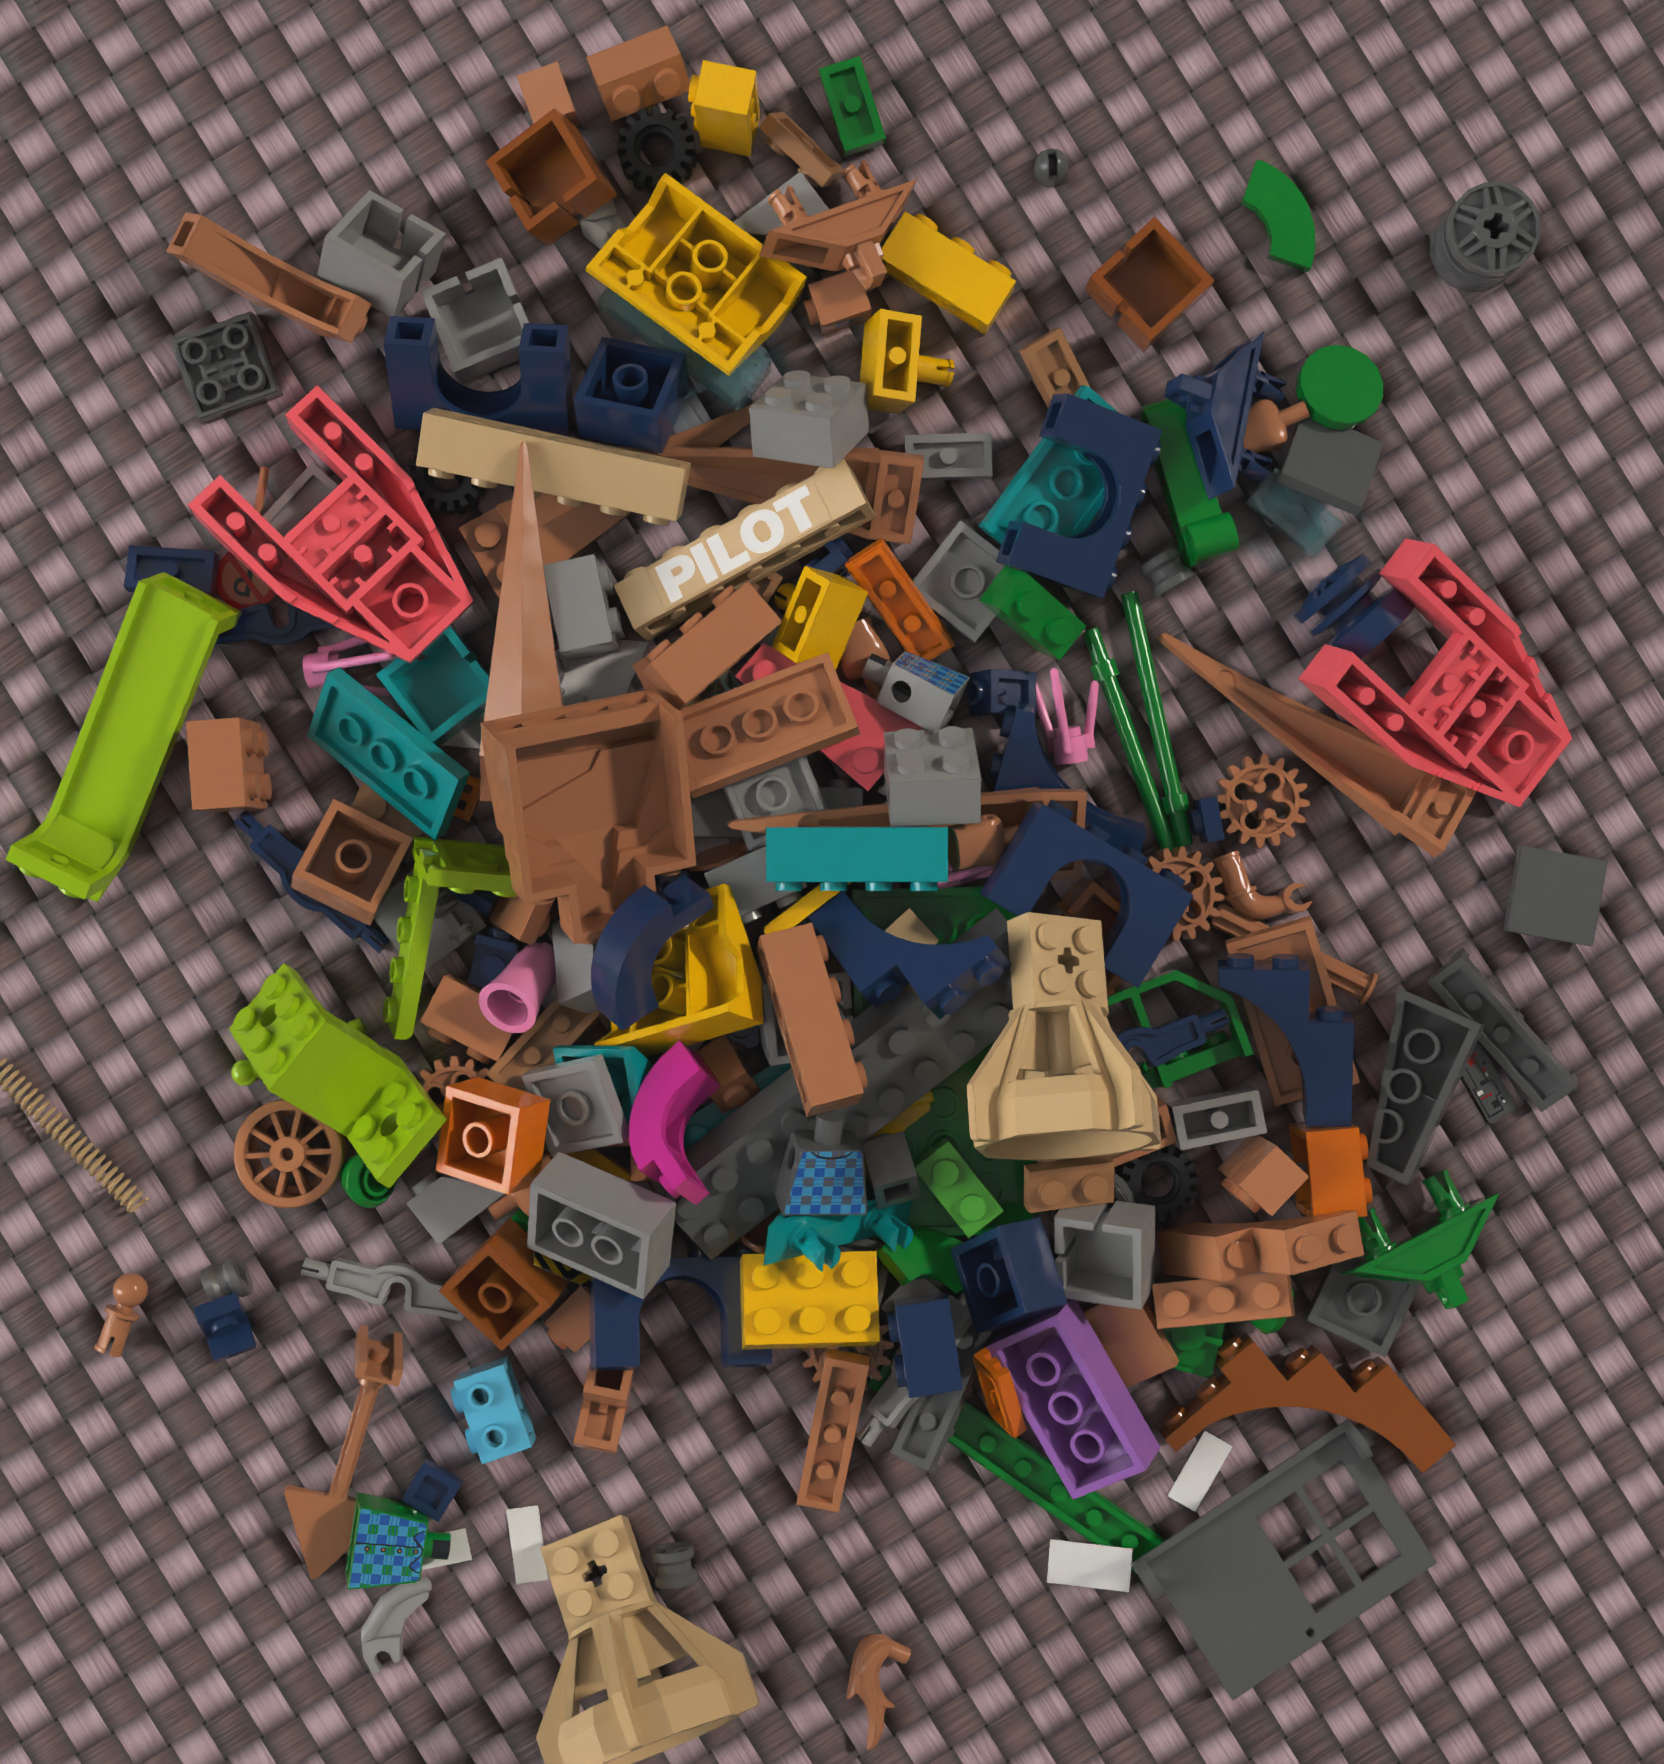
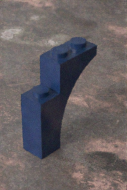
(1027, 766)
(886, 964)
(1319, 1038)

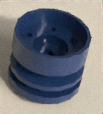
(1353, 609)

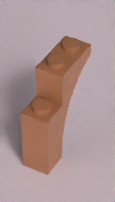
(268, 280)
(1275, 1246)

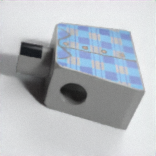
(917, 688)

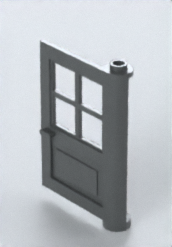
(1239, 1590)

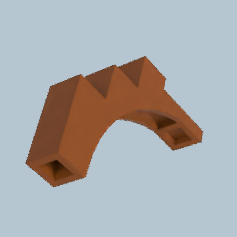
(1309, 1381)

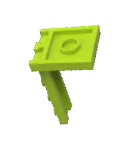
(438, 863)

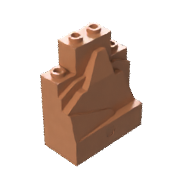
(591, 803)

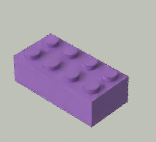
(1075, 1399)

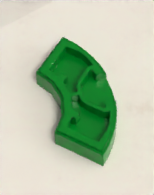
(1284, 215)
(925, 1257)

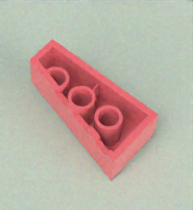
(857, 757)

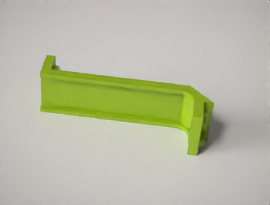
(126, 737)

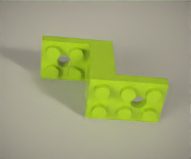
(336, 1075)

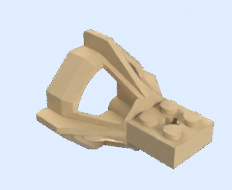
(1057, 1071)
(617, 1646)

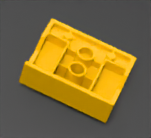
(698, 276)
(701, 984)

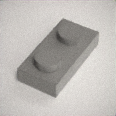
(952, 455)

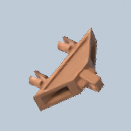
(842, 235)

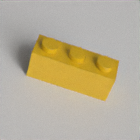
(725, 107)
(947, 271)

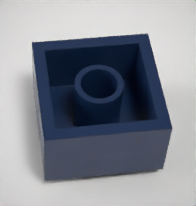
(631, 394)
(1009, 1275)
(927, 1345)

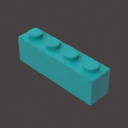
(856, 855)

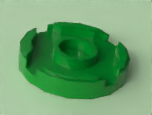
(1339, 387)

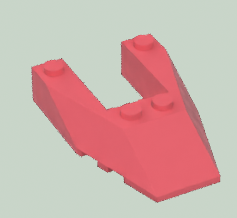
(362, 554)
(1475, 707)

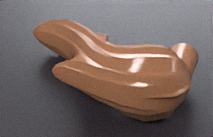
(865, 1679)

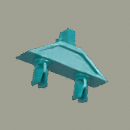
(820, 1235)

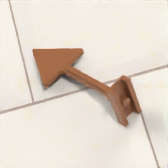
(326, 1518)

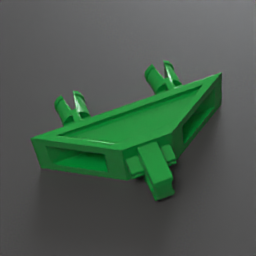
(1432, 1253)

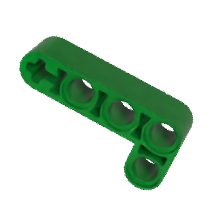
(1198, 523)

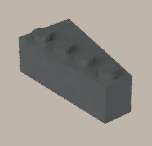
(1419, 1078)

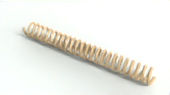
(117, 1191)

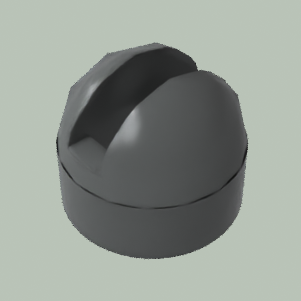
(1041, 168)

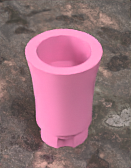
(519, 990)

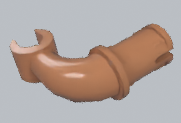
(1246, 899)

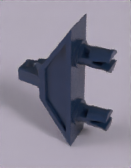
(1219, 413)

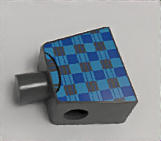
(822, 1171)

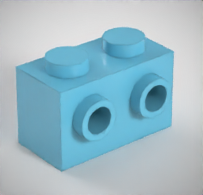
(493, 1410)

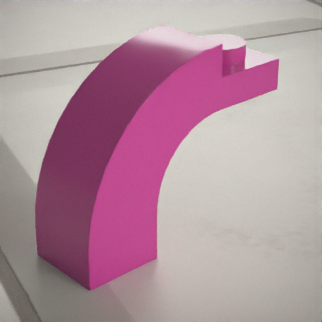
(660, 1116)

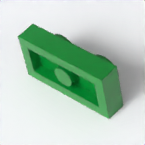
(852, 106)

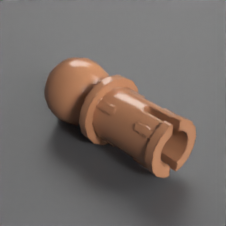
(129, 1292)

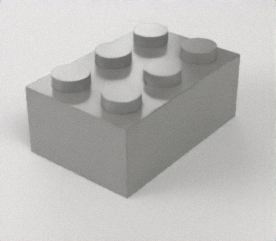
(600, 1224)

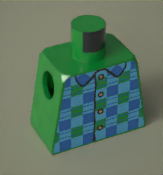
(390, 1543)

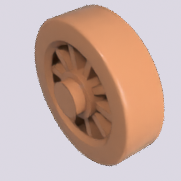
(287, 1154)

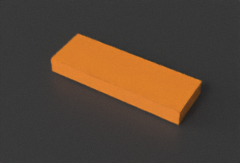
(899, 601)

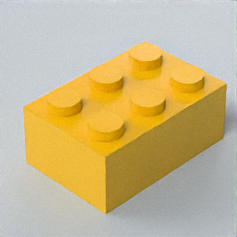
(806, 1307)

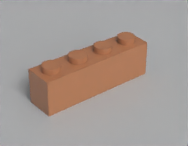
(810, 1019)

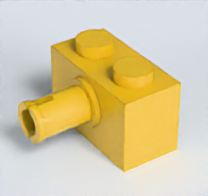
(893, 361)
(817, 615)

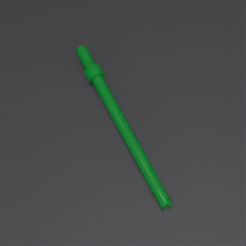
(1105, 671)
(1175, 802)

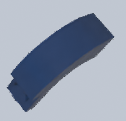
(631, 943)

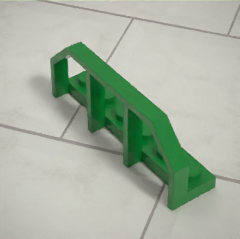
(1215, 1050)

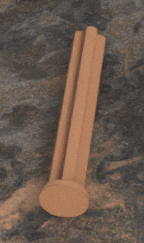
(1340, 974)

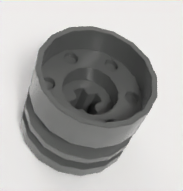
(1463, 247)

